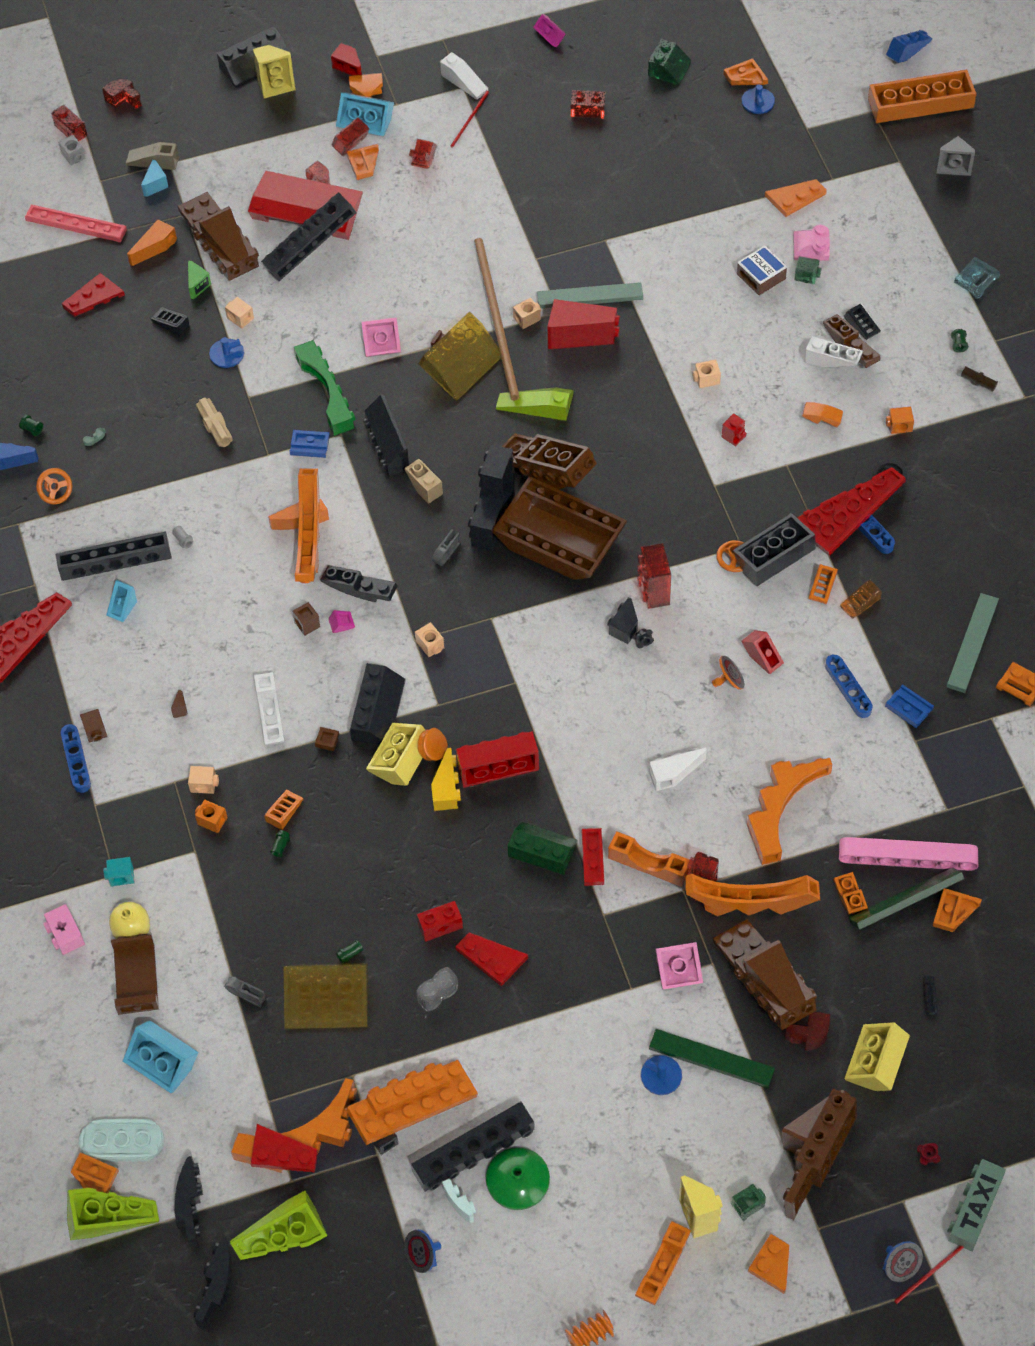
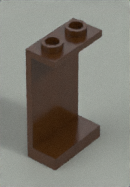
(135, 974)

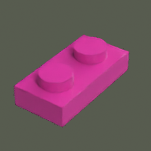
(549, 30)

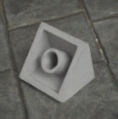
(956, 158)

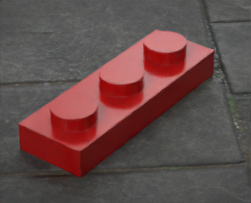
(593, 857)

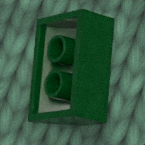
(541, 847)

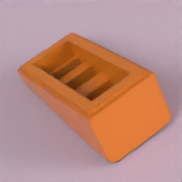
(826, 570)
(270, 816)

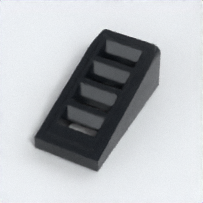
(854, 322)
(178, 328)

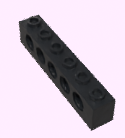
(306, 244)
(113, 556)
(515, 1115)

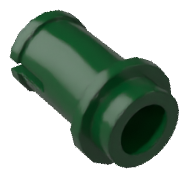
(281, 840)
(349, 951)

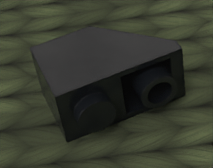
(625, 622)

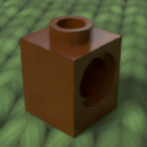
(306, 618)
(93, 725)

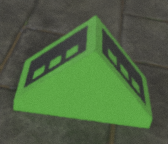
(198, 279)

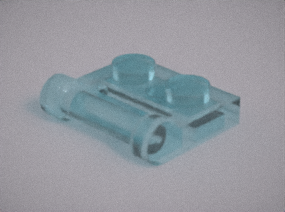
(972, 273)

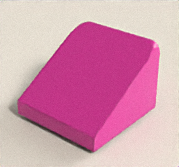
(341, 621)

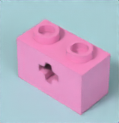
(69, 938)

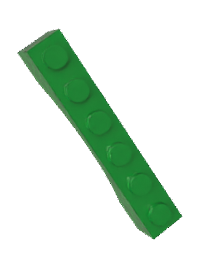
(311, 361)

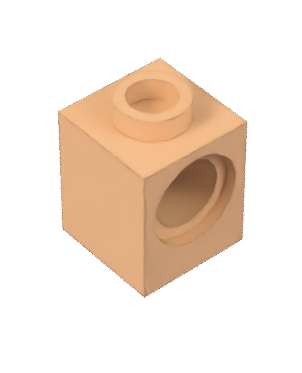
(239, 312)
(526, 313)
(707, 374)
(426, 634)
(202, 779)

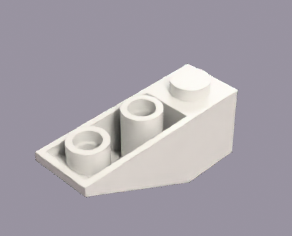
(831, 354)
(672, 770)

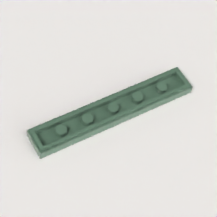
(592, 294)
(972, 643)

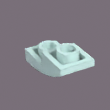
(459, 1203)

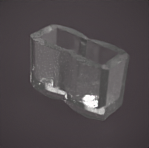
(435, 990)

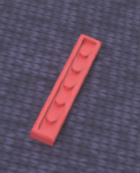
(76, 223)

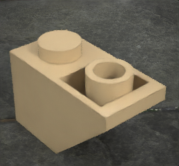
(424, 481)

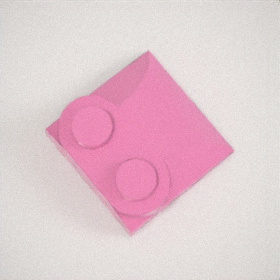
(812, 243)
(381, 337)
(679, 965)

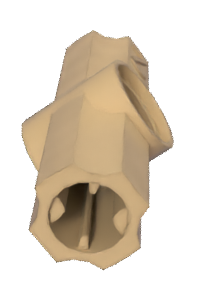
(214, 422)

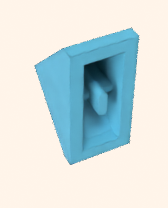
(154, 180)
(122, 601)

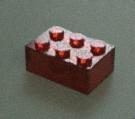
(654, 576)

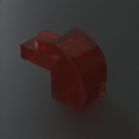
(121, 91)
(423, 153)
(318, 172)
(814, 1034)

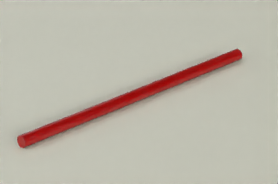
(469, 119)
(926, 1276)

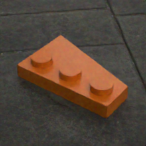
(796, 196)

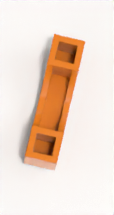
(665, 867)

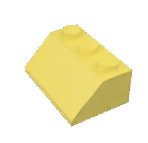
(273, 70)
(397, 754)
(877, 1056)
(699, 1206)

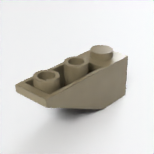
(164, 153)

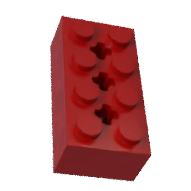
(497, 759)

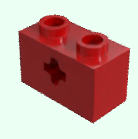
(439, 921)

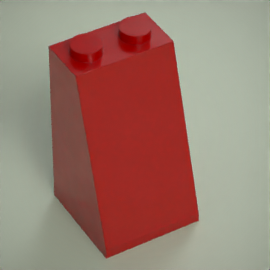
(581, 325)

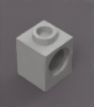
(72, 150)

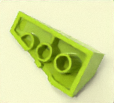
(546, 402)
(101, 1213)
(285, 1227)

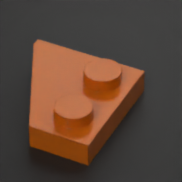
(745, 74)
(363, 161)
(954, 909)
(94, 1173)
(772, 1263)

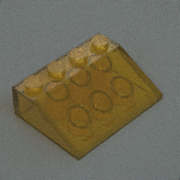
(461, 356)
(326, 995)

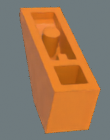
(153, 242)

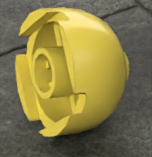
(129, 920)

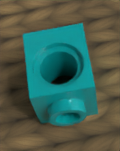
(119, 871)

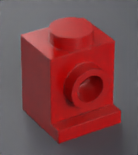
(733, 429)

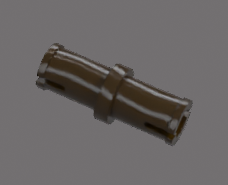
(979, 378)

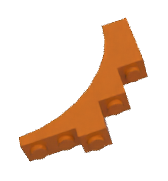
(308, 535)
(773, 800)
(750, 899)
(326, 1127)

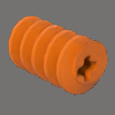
(591, 1331)

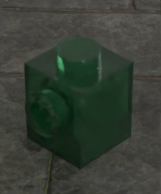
(807, 270)

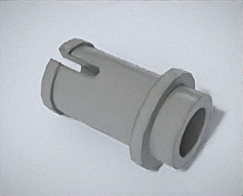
(184, 539)

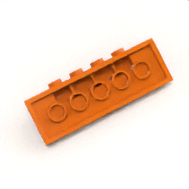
(411, 1100)

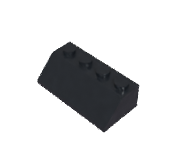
(238, 60)
(386, 436)
(775, 549)
(376, 704)

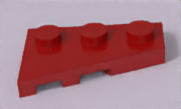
(491, 957)

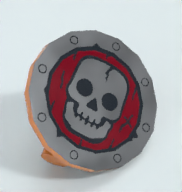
(730, 673)

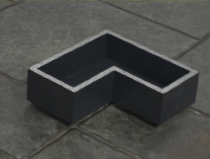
(495, 496)

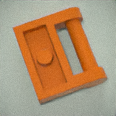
(1020, 678)

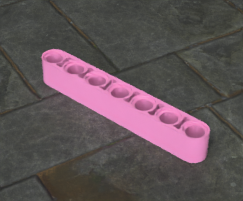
(908, 853)

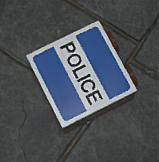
(761, 270)

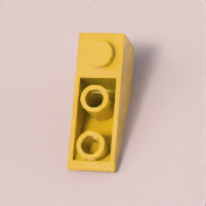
(443, 786)

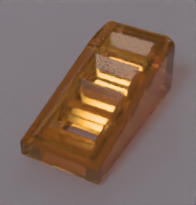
(870, 591)

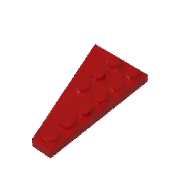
(845, 512)
(22, 634)

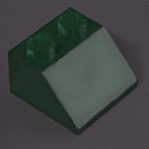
(668, 62)

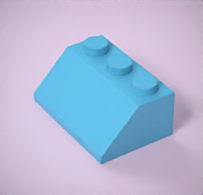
(371, 111)
(159, 1056)

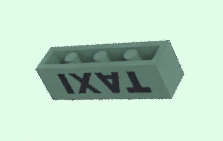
(977, 1204)

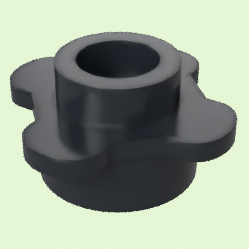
(644, 638)

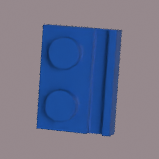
(309, 443)
(909, 706)

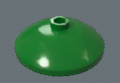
(522, 1190)

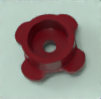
(932, 1148)

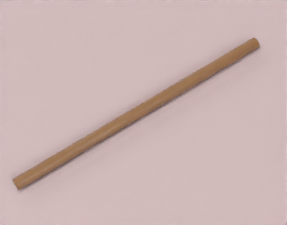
(496, 317)

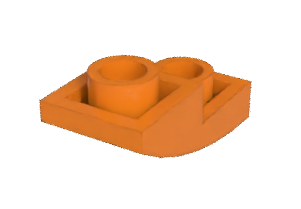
(816, 412)
(850, 893)

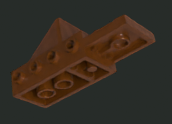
(220, 236)
(551, 459)
(767, 974)
(816, 1143)

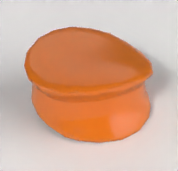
(432, 744)

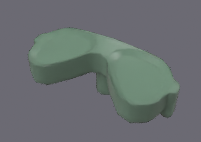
(98, 435)

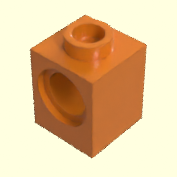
(900, 420)
(214, 822)

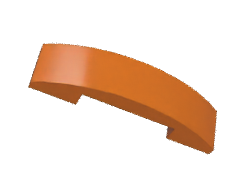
(663, 1263)

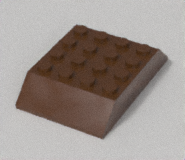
(558, 529)

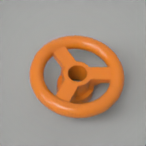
(52, 492)
(728, 548)

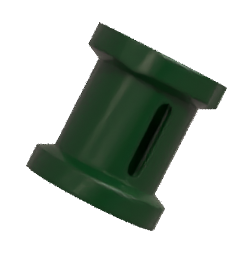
(959, 340)
(31, 425)

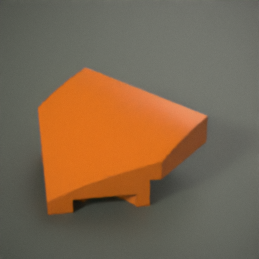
(366, 84)

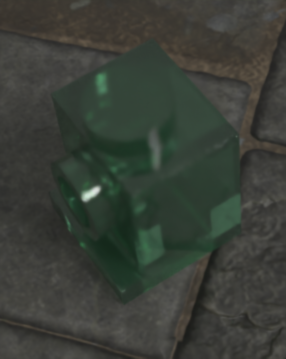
(752, 1194)

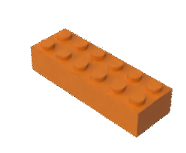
(921, 96)

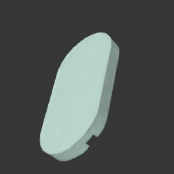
(121, 1140)

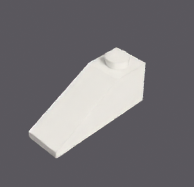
(461, 75)

